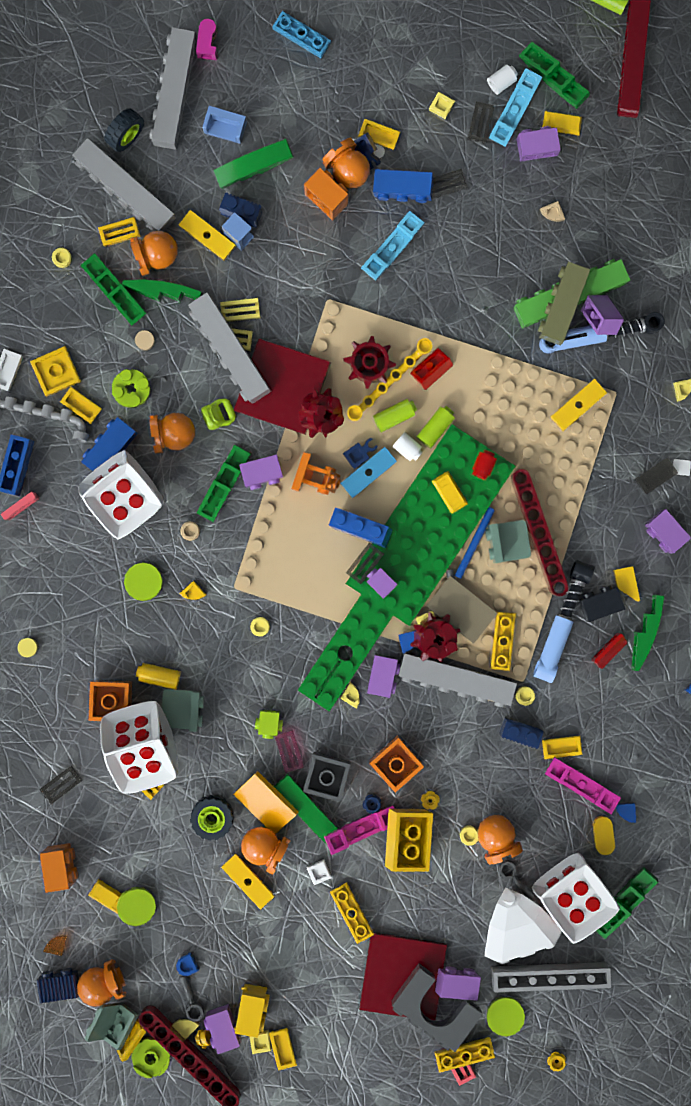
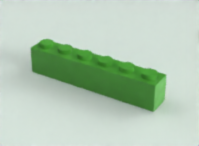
(598, 283)

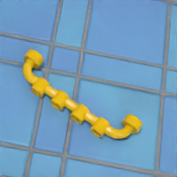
(424, 347)

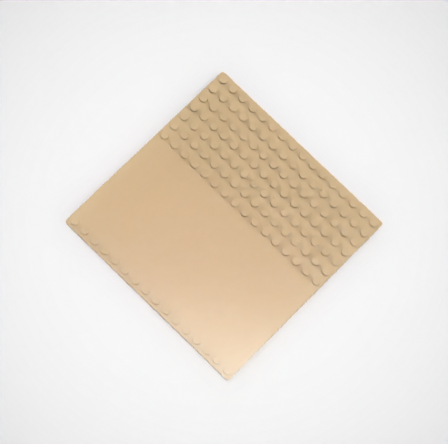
(494, 399)

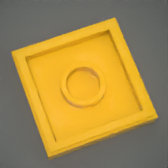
(55, 371)

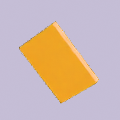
(266, 802)

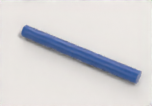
(474, 543)

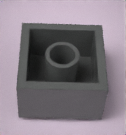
(327, 776)

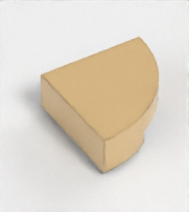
(553, 212)

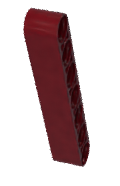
(633, 58)
(546, 540)
(186, 1048)

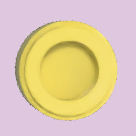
(62, 257)
(260, 626)
(27, 647)
(525, 695)
(469, 835)

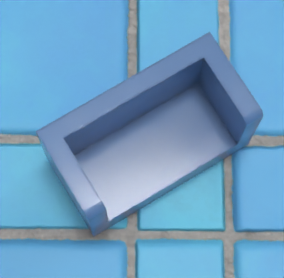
(224, 124)
(237, 231)

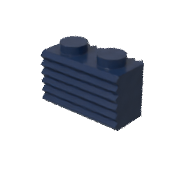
(247, 211)
(521, 733)
(58, 985)

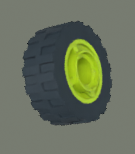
(124, 130)
(206, 828)

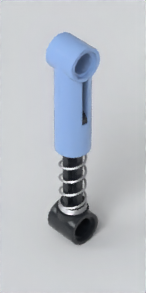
(587, 335)
(548, 663)

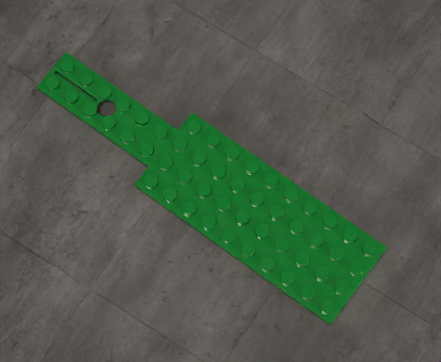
(415, 558)

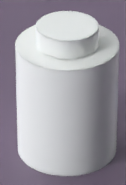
(502, 79)
(408, 447)

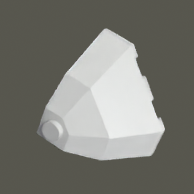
(519, 928)

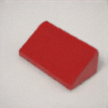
(431, 368)
(609, 651)

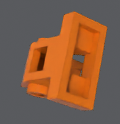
(305, 472)

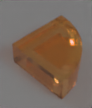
(56, 945)

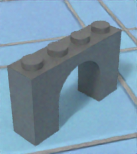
(450, 1031)

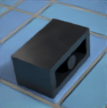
(601, 604)

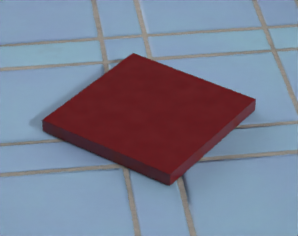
(290, 377)
(391, 963)

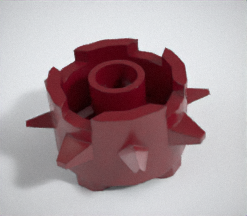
(369, 351)
(321, 413)
(426, 633)

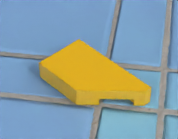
(626, 582)

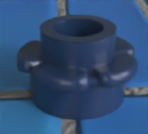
(369, 808)

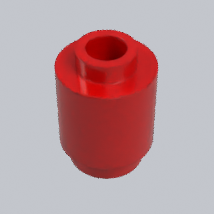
(484, 464)

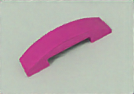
(582, 785)
(357, 830)

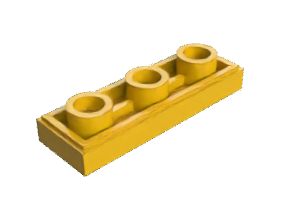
(199, 228)
(586, 397)
(503, 628)
(256, 890)
(357, 924)
(477, 1052)

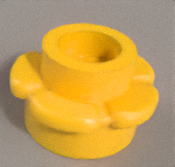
(430, 805)
(203, 1038)
(561, 1061)

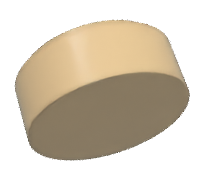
(145, 340)
(190, 531)

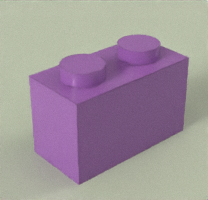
(538, 143)
(602, 315)
(261, 472)
(667, 531)
(381, 582)
(383, 675)
(458, 983)
(221, 1026)

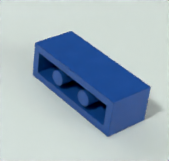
(403, 185)
(110, 443)
(15, 465)
(360, 527)

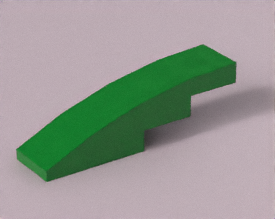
(554, 75)
(253, 163)
(113, 289)
(157, 289)
(223, 483)
(644, 640)
(307, 808)
(628, 898)

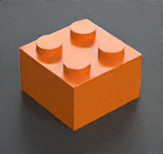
(326, 193)
(108, 697)
(396, 764)
(58, 867)

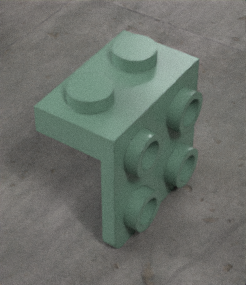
(508, 541)
(183, 708)
(112, 1024)

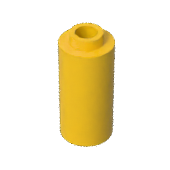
(158, 676)

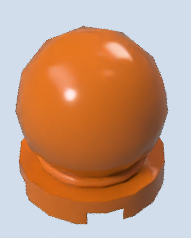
(348, 165)
(155, 251)
(173, 432)
(497, 837)
(262, 847)
(99, 985)

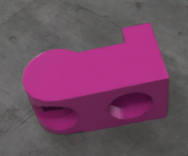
(206, 37)

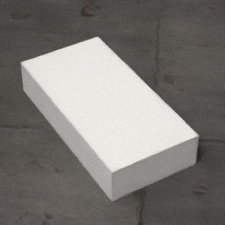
(8, 368)

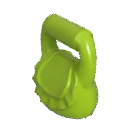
(213, 416)

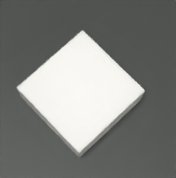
(319, 872)

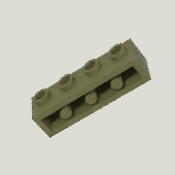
(564, 303)

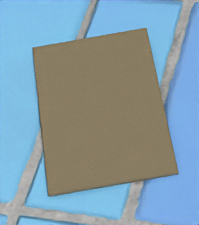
(464, 608)

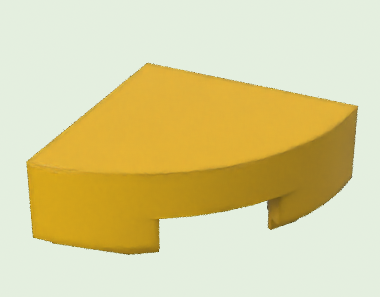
(193, 592)

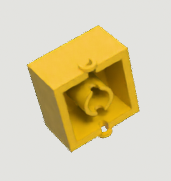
(251, 1009)

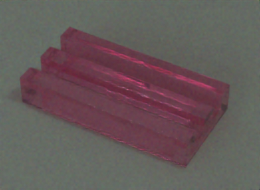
(284, 736)

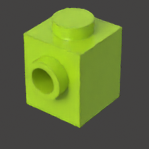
(269, 724)

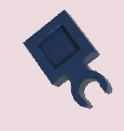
(367, 147)
(358, 455)

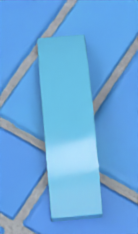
(515, 107)
(393, 246)

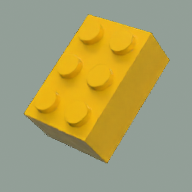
(409, 840)

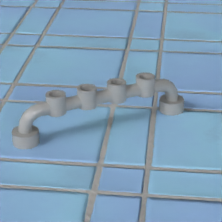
(49, 413)

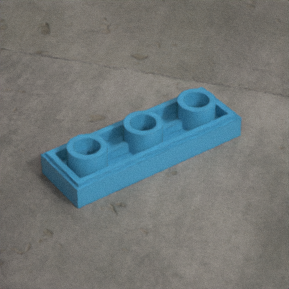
(311, 40)
(377, 464)

